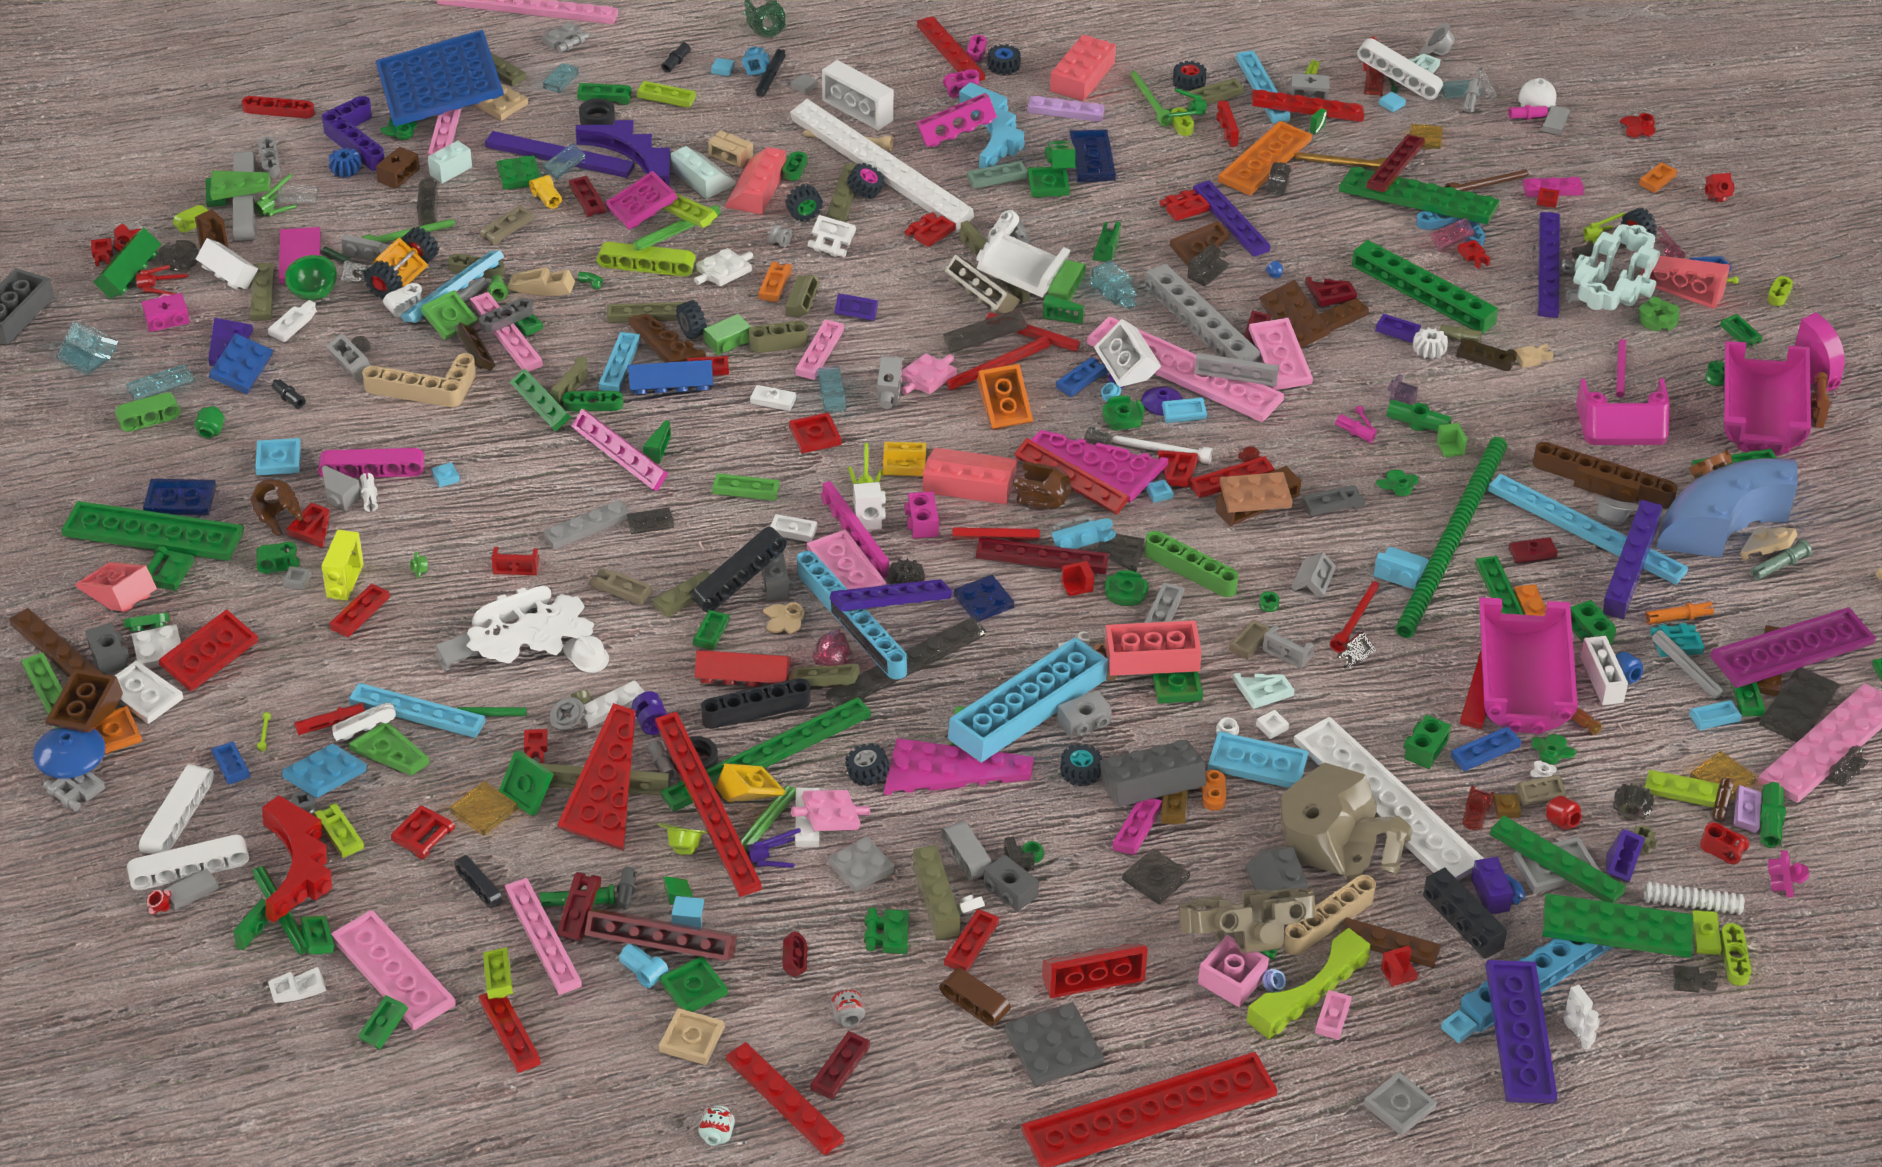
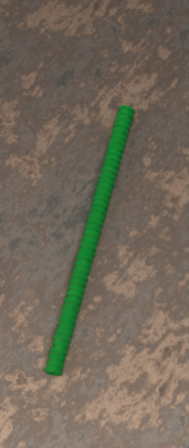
(1451, 538)

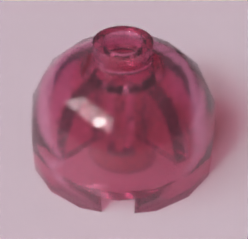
(832, 649)

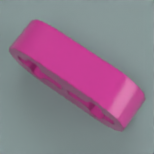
(977, 47)

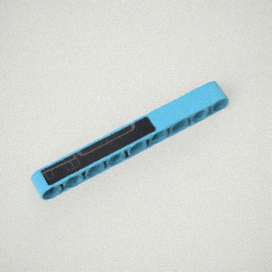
(857, 622)

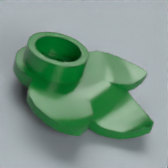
(401, 132)
(1399, 482)
(1552, 748)

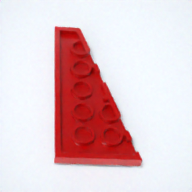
(602, 790)

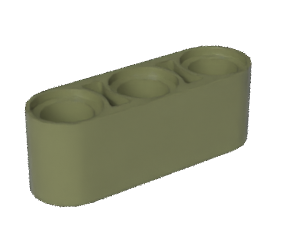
(778, 336)

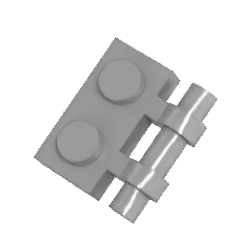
(565, 37)
(83, 786)

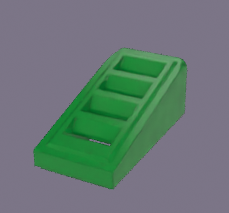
(1053, 304)
(658, 442)

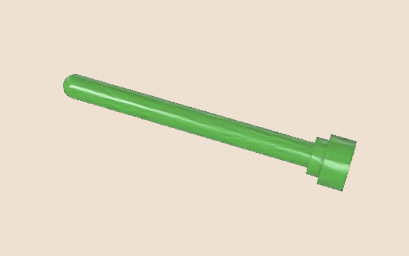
(1161, 113)
(395, 235)

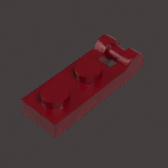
(587, 196)
(577, 906)

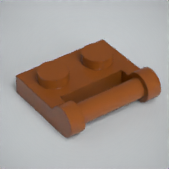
(1820, 400)

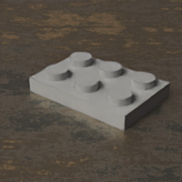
(1541, 878)

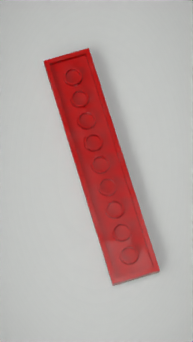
(1148, 1110)

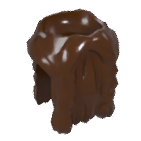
(1044, 488)
(267, 509)

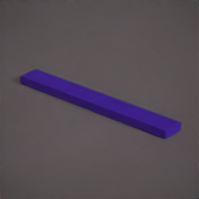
(547, 151)

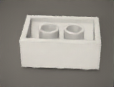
(1127, 354)

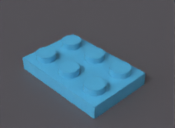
(324, 770)

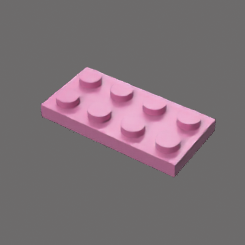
(1280, 347)
(846, 560)

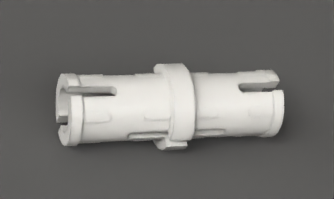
(368, 492)

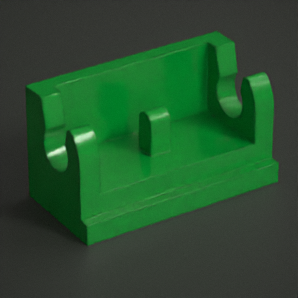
(1107, 243)

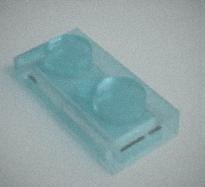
(560, 77)

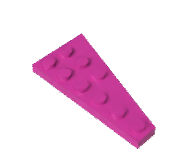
(1111, 464)

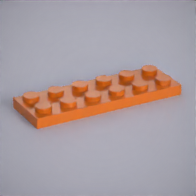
(1254, 165)

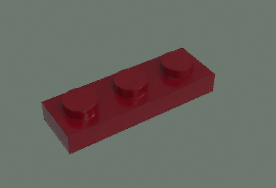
(840, 1065)

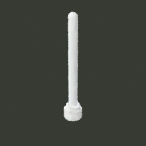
(1204, 454)

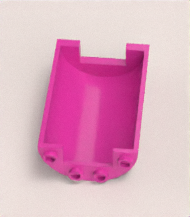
(1767, 399)
(1528, 667)

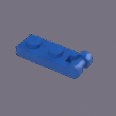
(1081, 376)

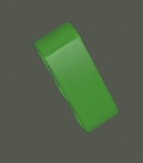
(1067, 280)
(147, 412)

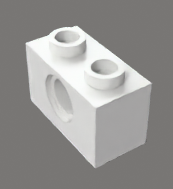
(868, 504)

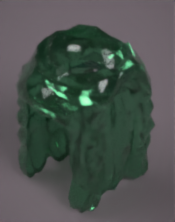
(755, 18)

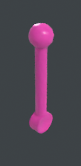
(1359, 410)

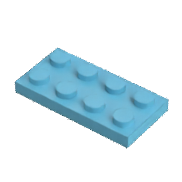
(1257, 760)

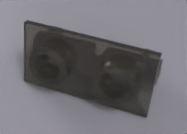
(1847, 767)

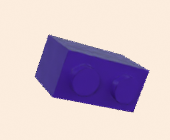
(1492, 885)

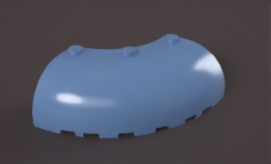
(1727, 502)

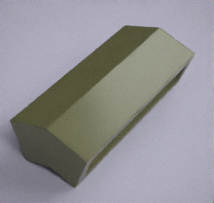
(802, 295)

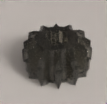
(1278, 178)
(905, 572)
(1633, 801)

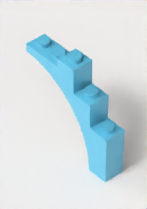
(1004, 135)

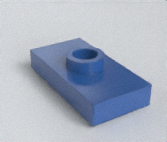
(230, 763)

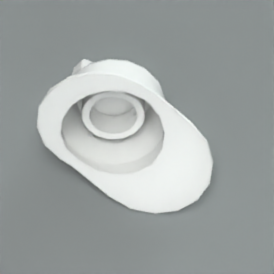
(586, 653)

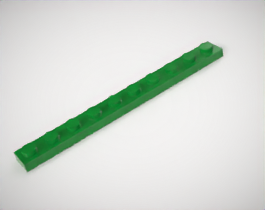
(780, 746)

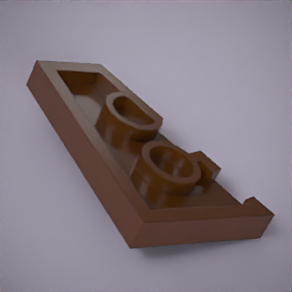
(1194, 242)

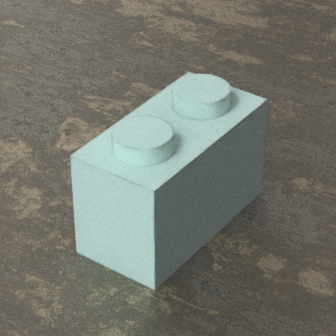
(449, 161)

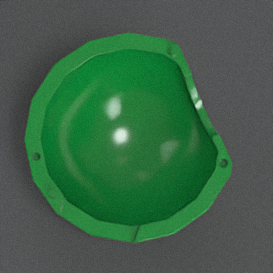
(311, 277)

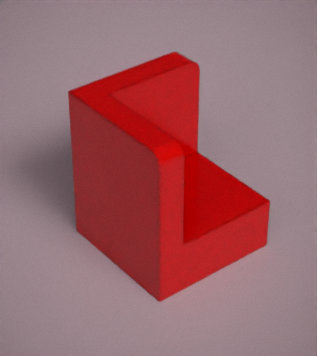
(1077, 578)
(1397, 966)

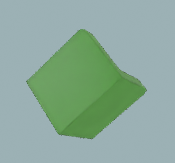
(1451, 440)

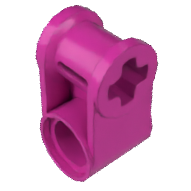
(960, 79)

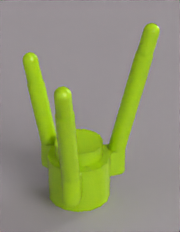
(1592, 232)
(865, 478)

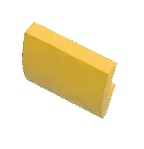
(904, 458)

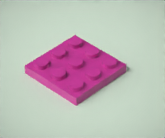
(641, 200)

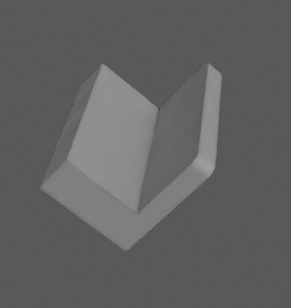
(1315, 574)

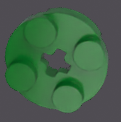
(1131, 417)

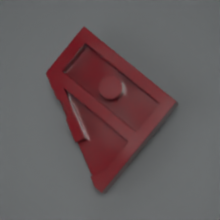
(1331, 291)

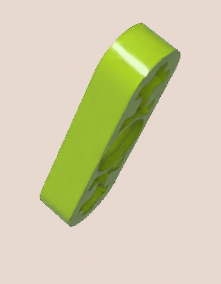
(1731, 962)

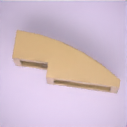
(542, 282)

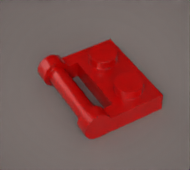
(417, 827)

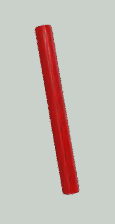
(1003, 360)

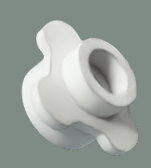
(1542, 770)

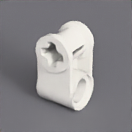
(403, 299)

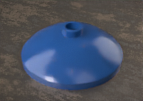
(68, 752)

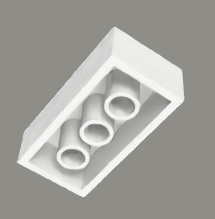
(857, 95)

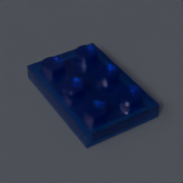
(180, 496)

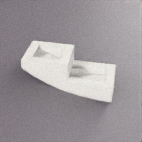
(291, 988)

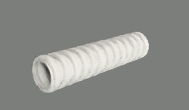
(1694, 898)

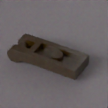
(1486, 355)

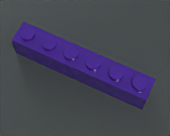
(1632, 559)

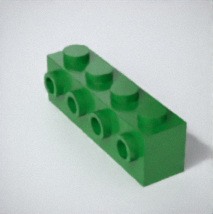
(127, 263)

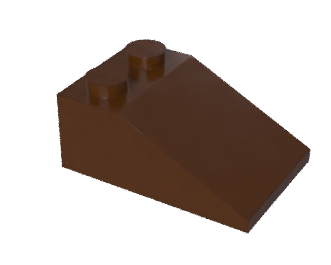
(85, 701)

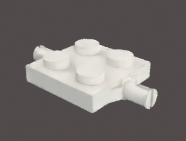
(723, 267)

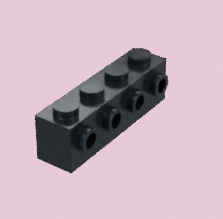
(1465, 913)

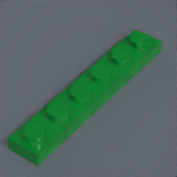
(1557, 860)

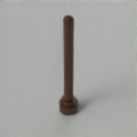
(1488, 181)

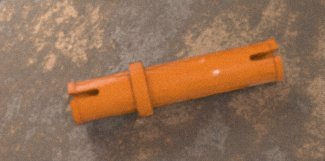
(1688, 612)

